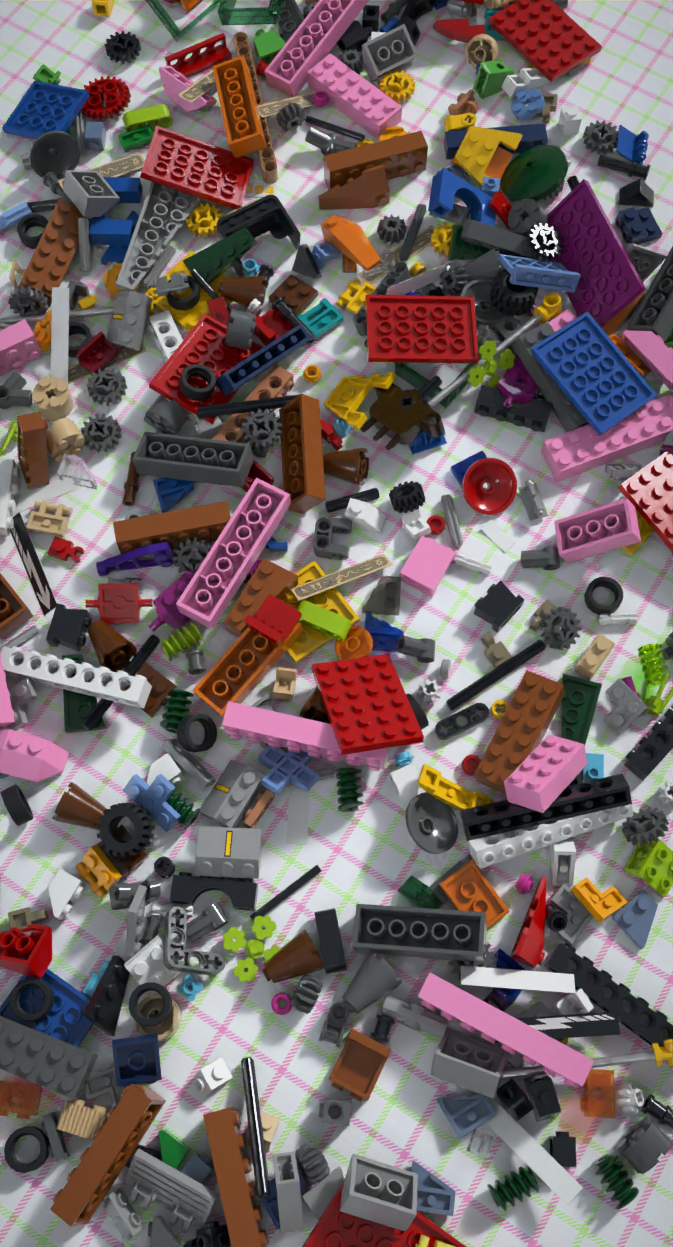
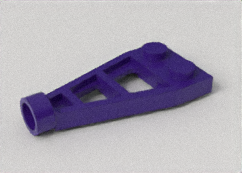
(161, 554)

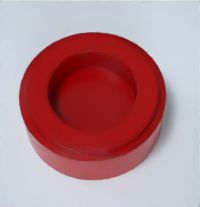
(436, 524)
(470, 764)

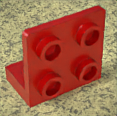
(270, 327)
(274, 620)

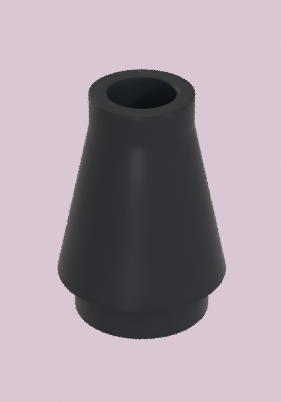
(555, 918)

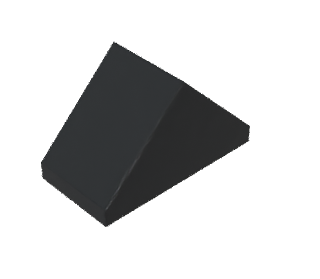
(636, 194)
(305, 263)

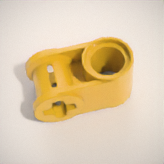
(459, 122)

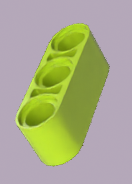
(152, 116)
(324, 621)

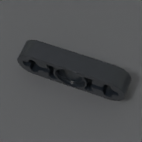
(464, 713)

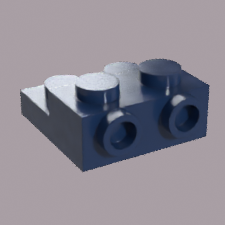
(638, 225)
(136, 1060)

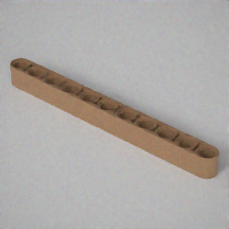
(266, 155)

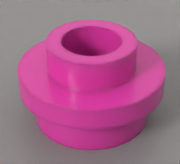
(320, 99)
(524, 884)
(281, 996)

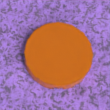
(356, 644)

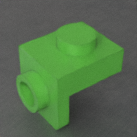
(45, 75)

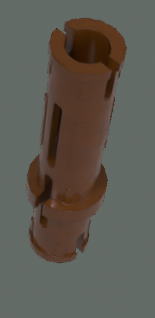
(131, 485)

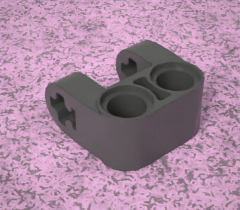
(336, 526)
(123, 893)

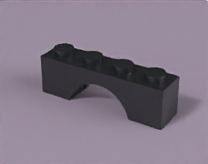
(411, 13)
(532, 416)
(187, 889)

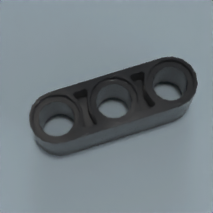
(330, 941)

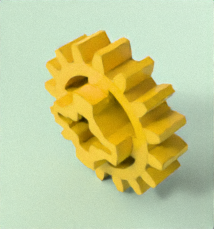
(397, 85)
(204, 220)
(441, 238)

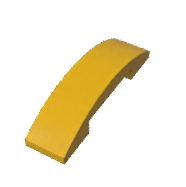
(449, 792)

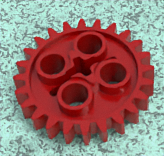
(115, 95)

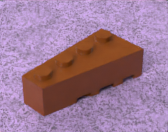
(33, 449)
(266, 580)

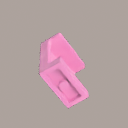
(427, 565)

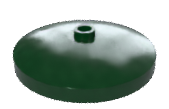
(534, 173)

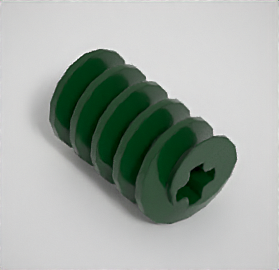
(175, 709)
(348, 789)
(188, 816)
(617, 1179)
(513, 1188)

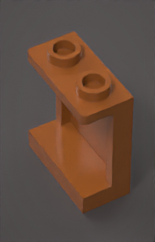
(359, 1065)

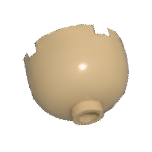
(481, 49)

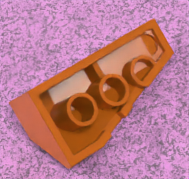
(350, 241)

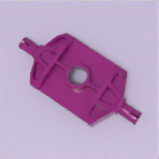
(512, 390)
(166, 604)

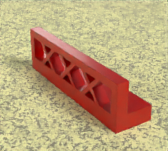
(200, 61)

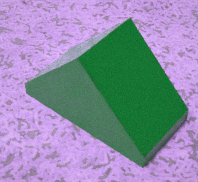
(172, 1149)

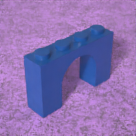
(447, 186)
(117, 232)

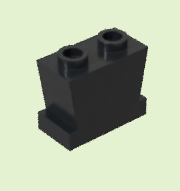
(498, 606)
(68, 627)

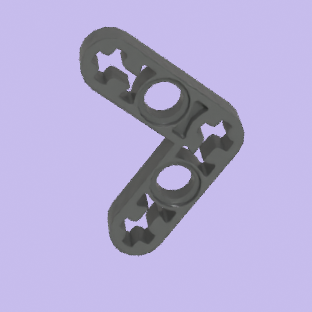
(179, 949)

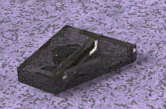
(385, 597)

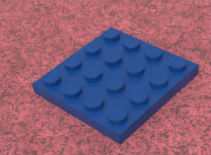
(45, 109)
(65, 1017)

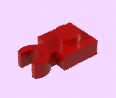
(328, 434)
(63, 549)

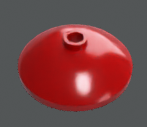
(500, 489)

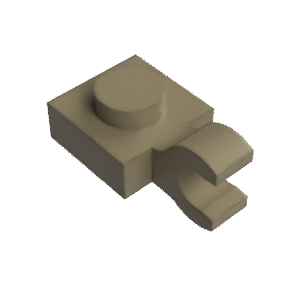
(550, 106)
(540, 614)
(496, 653)
(25, 917)

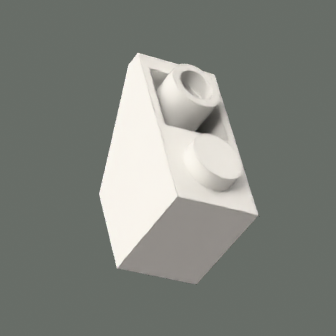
(166, 767)
(63, 892)

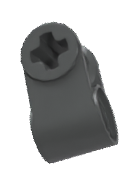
(334, 1026)

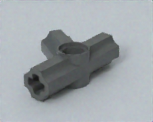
(13, 394)

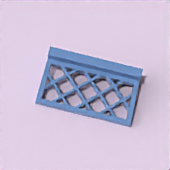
(539, 273)

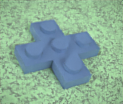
(286, 769)
(154, 799)

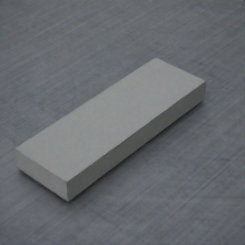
(189, 763)

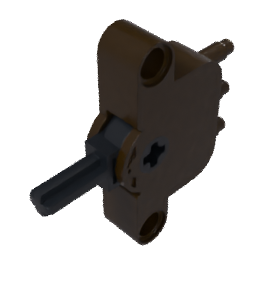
(404, 414)

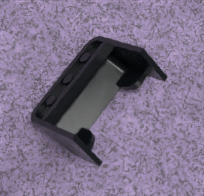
(259, 217)

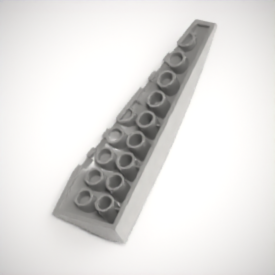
(158, 222)

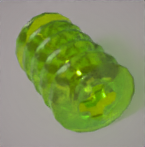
(652, 664)

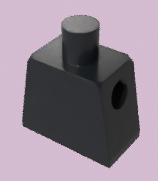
(354, 37)
(542, 1097)

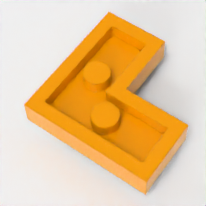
(598, 904)

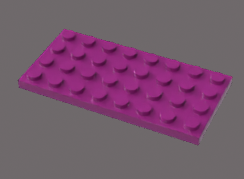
(596, 253)

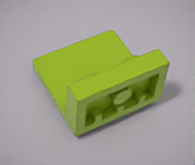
(653, 865)

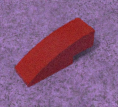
(458, 29)

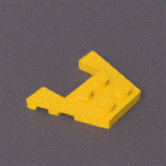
(479, 148)
(350, 394)

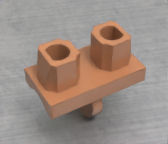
(465, 104)

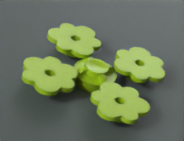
(490, 366)
(254, 947)

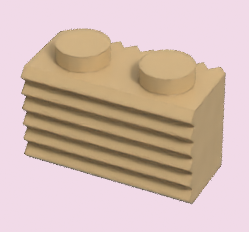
(594, 657)
(82, 1119)

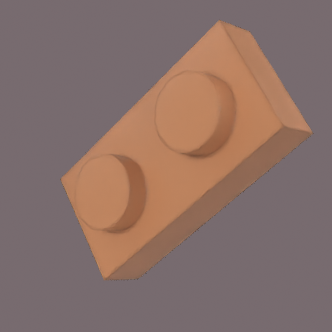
(263, 801)

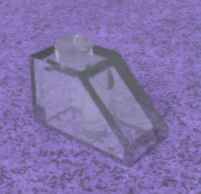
(75, 472)

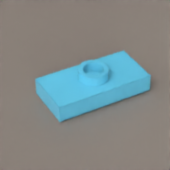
(594, 768)

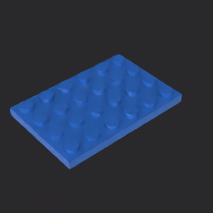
(593, 373)

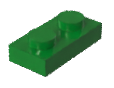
(136, 138)

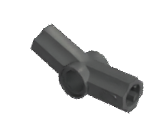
(327, 143)

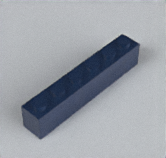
(532, 136)
(262, 360)

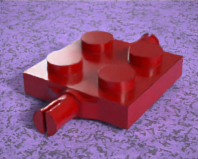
(119, 603)

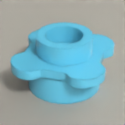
(250, 263)
(341, 427)
(403, 759)
(189, 981)

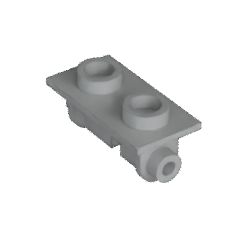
(163, 286)
(532, 500)
(118, 1205)

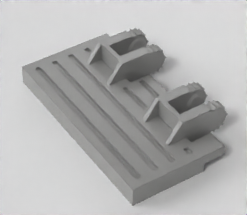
(171, 1188)

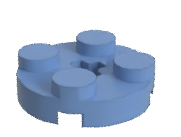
(523, 97)

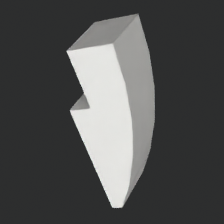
(526, 79)

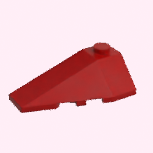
(531, 936)
(26, 950)

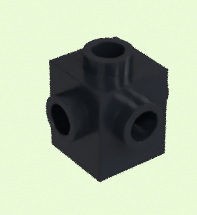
(213, 1235)

